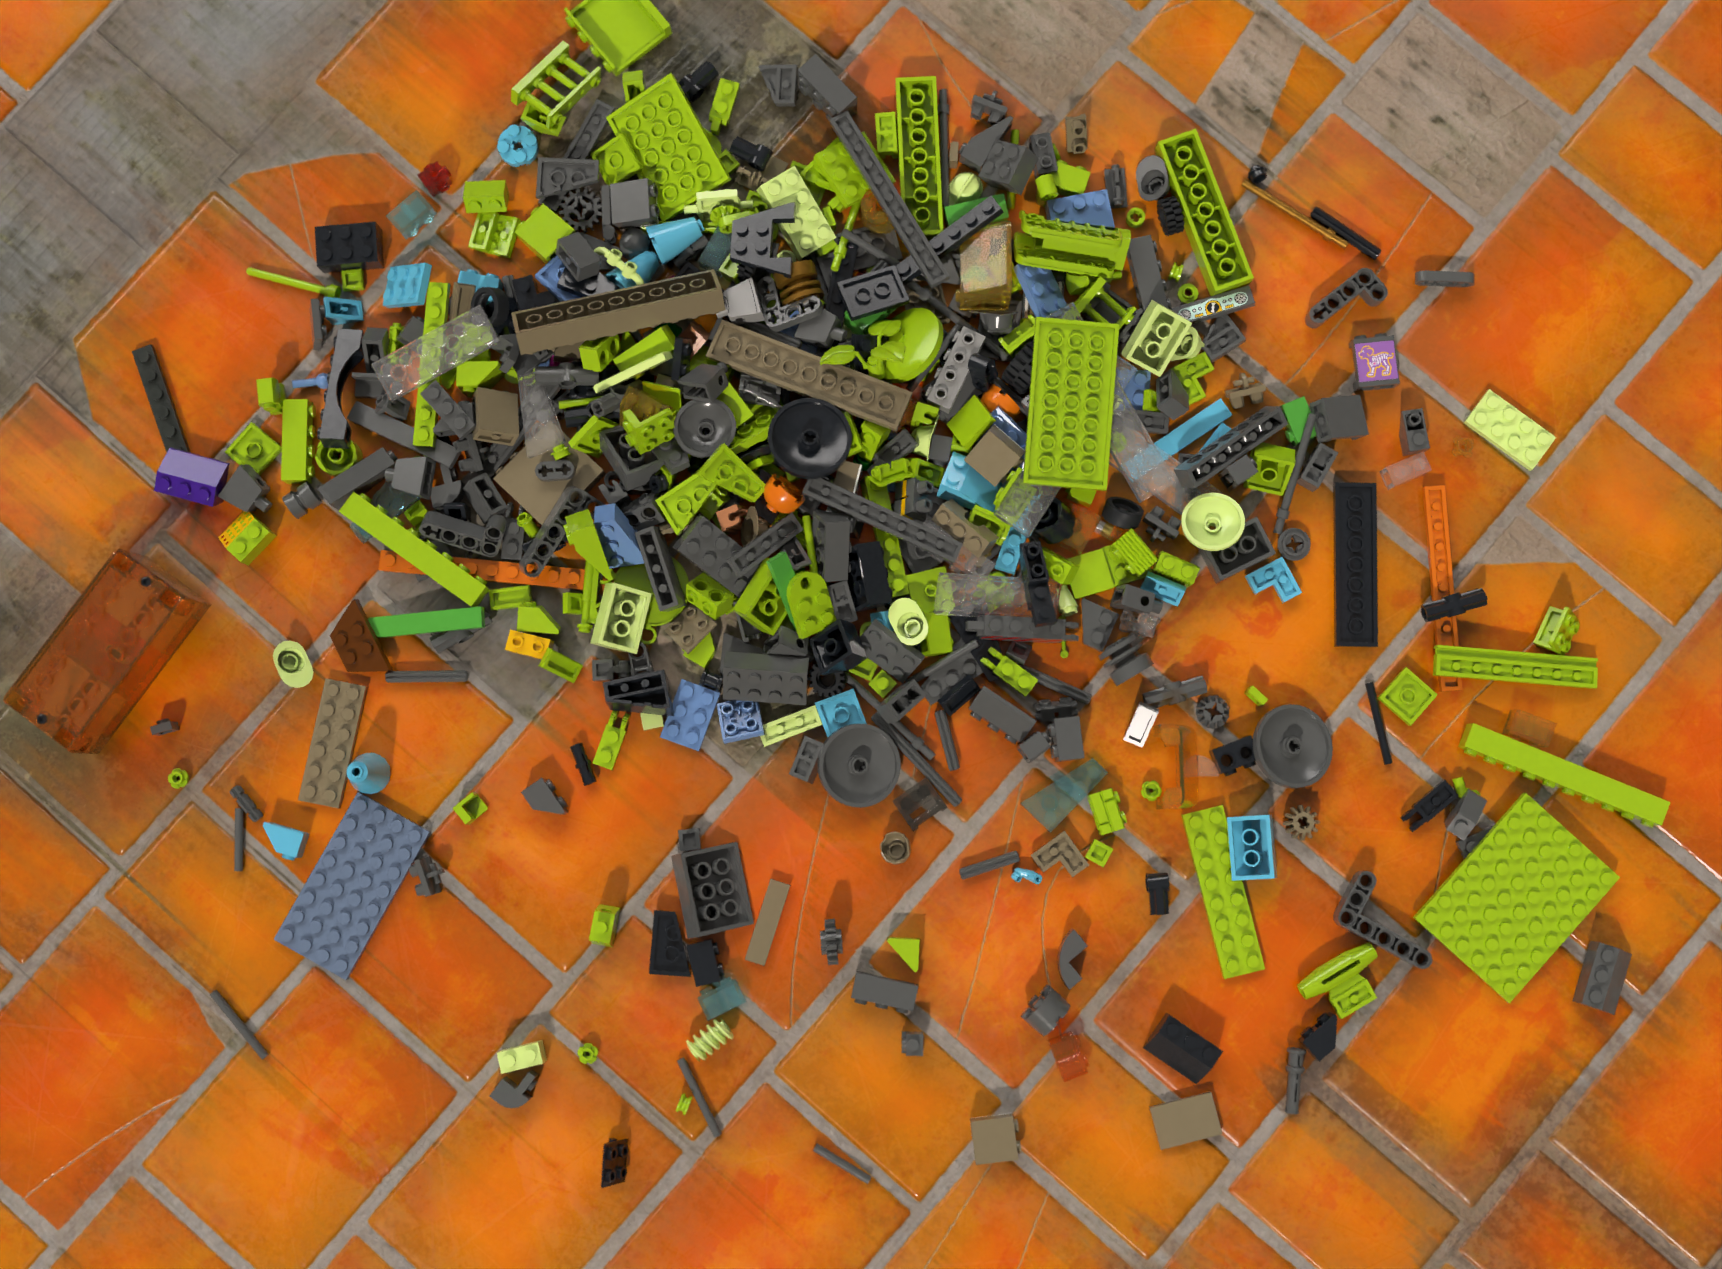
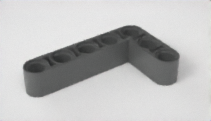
(552, 520)
(1374, 929)

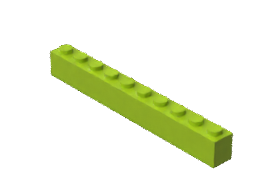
(1564, 774)

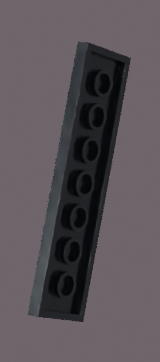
(1355, 565)

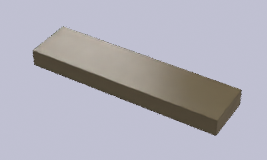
(767, 922)

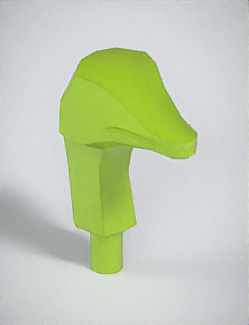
(1077, 283)

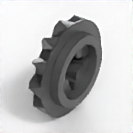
(1298, 536)
(1204, 716)

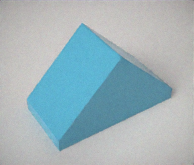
(342, 310)

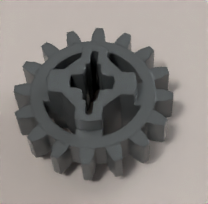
(572, 211)
(831, 941)

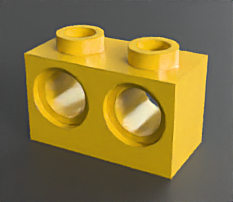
(527, 644)

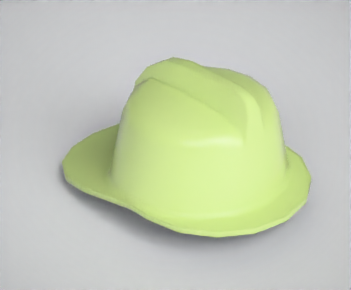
(965, 188)
(1189, 346)
(923, 436)
(908, 621)
(293, 664)

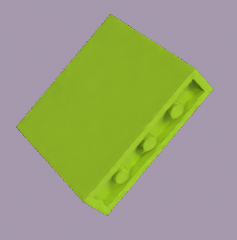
(618, 30)

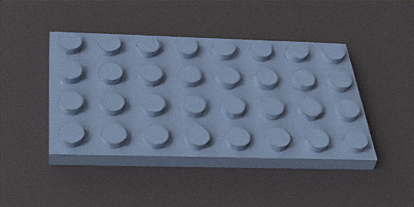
(352, 886)

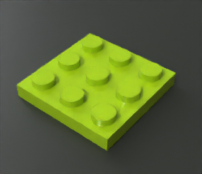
(844, 174)

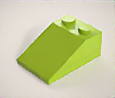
(582, 533)

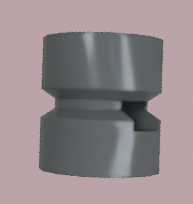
(300, 501)

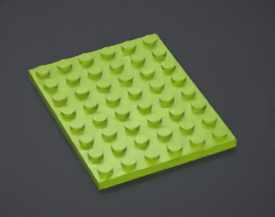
(1516, 897)

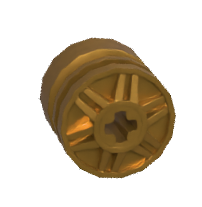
(801, 284)

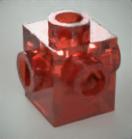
(435, 178)

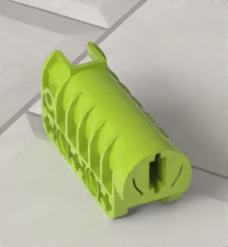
(1070, 246)

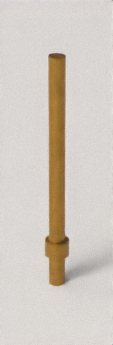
(1328, 234)

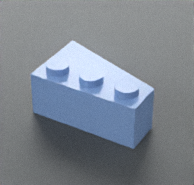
(1082, 208)

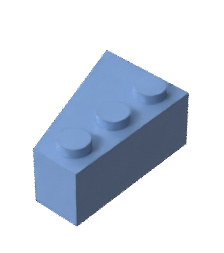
(616, 537)

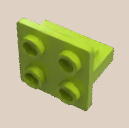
(1557, 630)

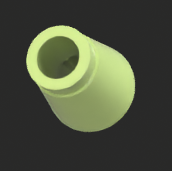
(1067, 604)

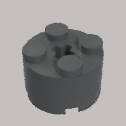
(1045, 1010)

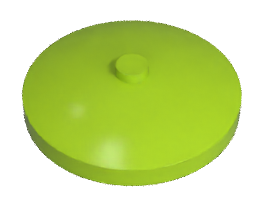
(923, 339)

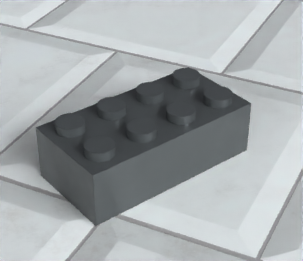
(709, 549)
(765, 678)

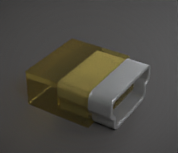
(1108, 531)

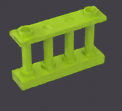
(548, 67)
(1096, 289)

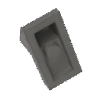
(509, 349)

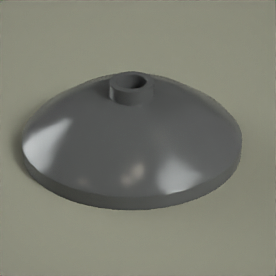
(701, 416)

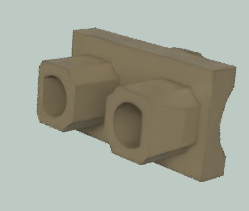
(1076, 134)
(1236, 395)

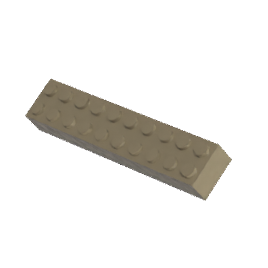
(618, 311)

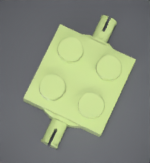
(712, 199)

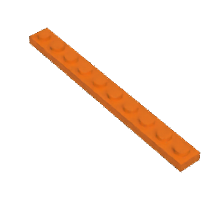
(495, 571)
(1440, 571)

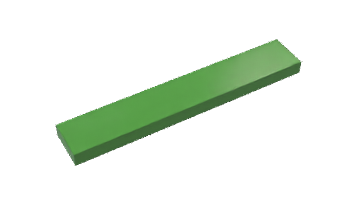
(428, 622)

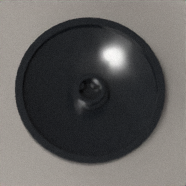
(809, 438)

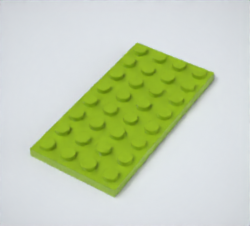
(1070, 404)

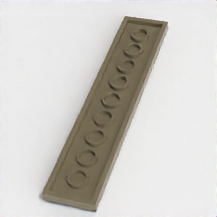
(802, 374)

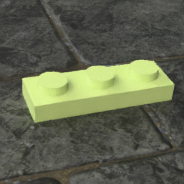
(790, 725)

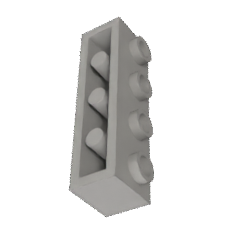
(955, 370)

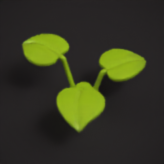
(889, 351)

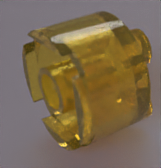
(873, 215)

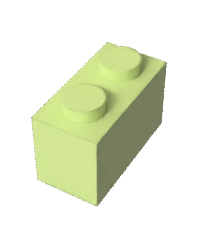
(521, 1056)

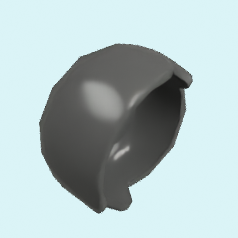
(634, 242)

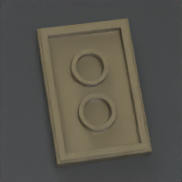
(1185, 1120)

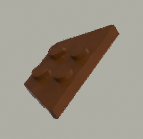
(358, 642)

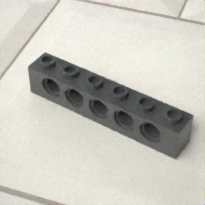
(1230, 446)

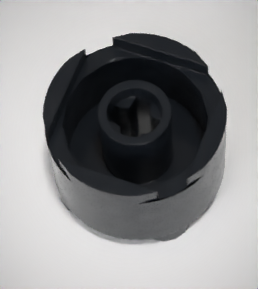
(1056, 523)

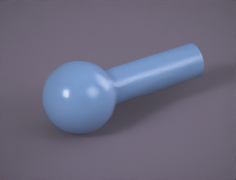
(320, 381)

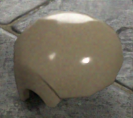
(895, 848)

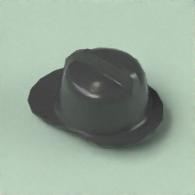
(1152, 178)
(997, 322)

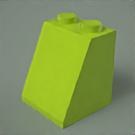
(542, 232)

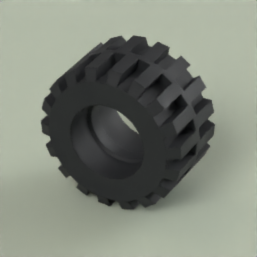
(1018, 371)

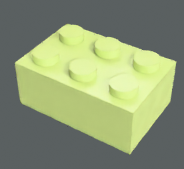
(1156, 338)

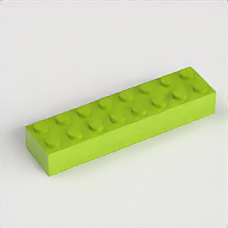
(919, 151)
(1204, 213)

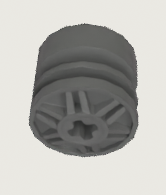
(1125, 659)

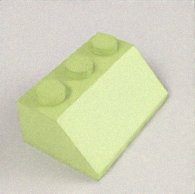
(621, 618)

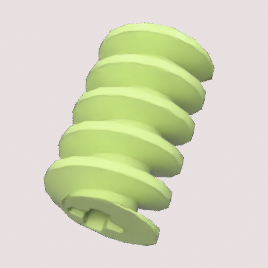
(710, 1039)

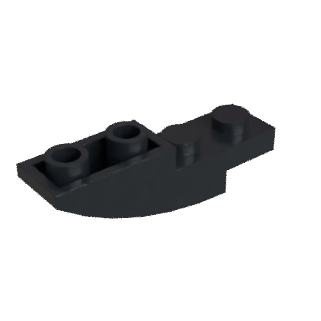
(1035, 584)

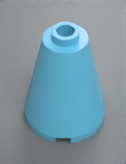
(674, 237)
(647, 266)
(369, 773)

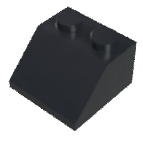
(837, 648)

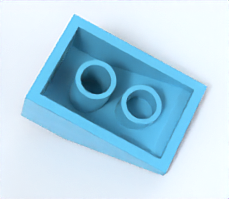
(966, 485)

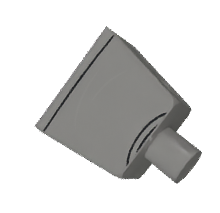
(742, 303)

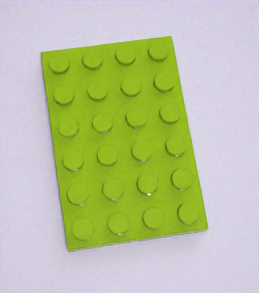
(670, 145)

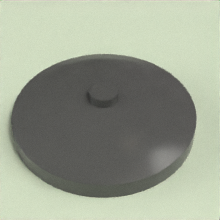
(1292, 746)
(859, 765)

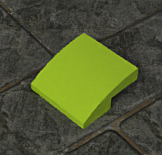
(494, 234)

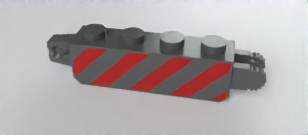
(1020, 629)

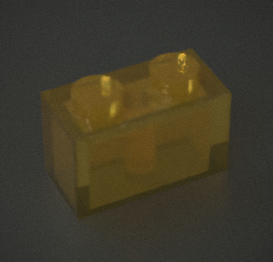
(1529, 728)

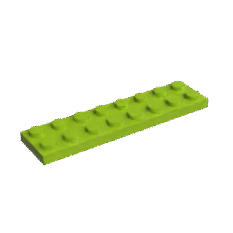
(1223, 898)

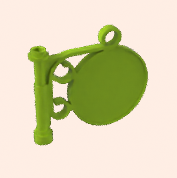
(634, 577)

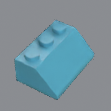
(1252, 847)

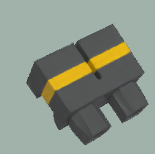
(912, 498)

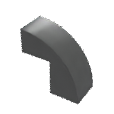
(1069, 948)

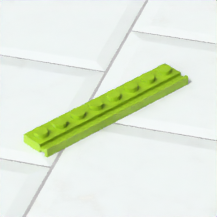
(1515, 666)

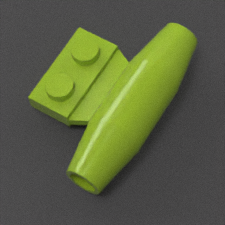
(1342, 979)

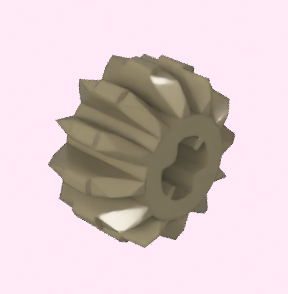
(1293, 823)

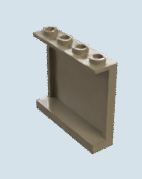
(540, 497)

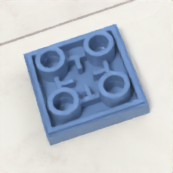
(740, 720)

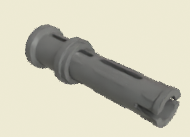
(1294, 1069)

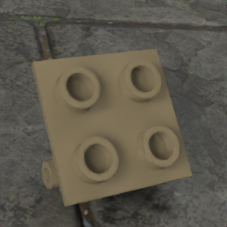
(753, 178)
(690, 628)

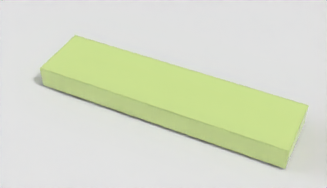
(633, 371)

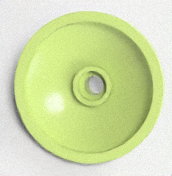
(1215, 511)

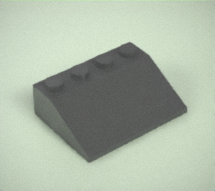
(712, 890)

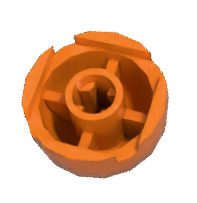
(993, 399)
(782, 495)

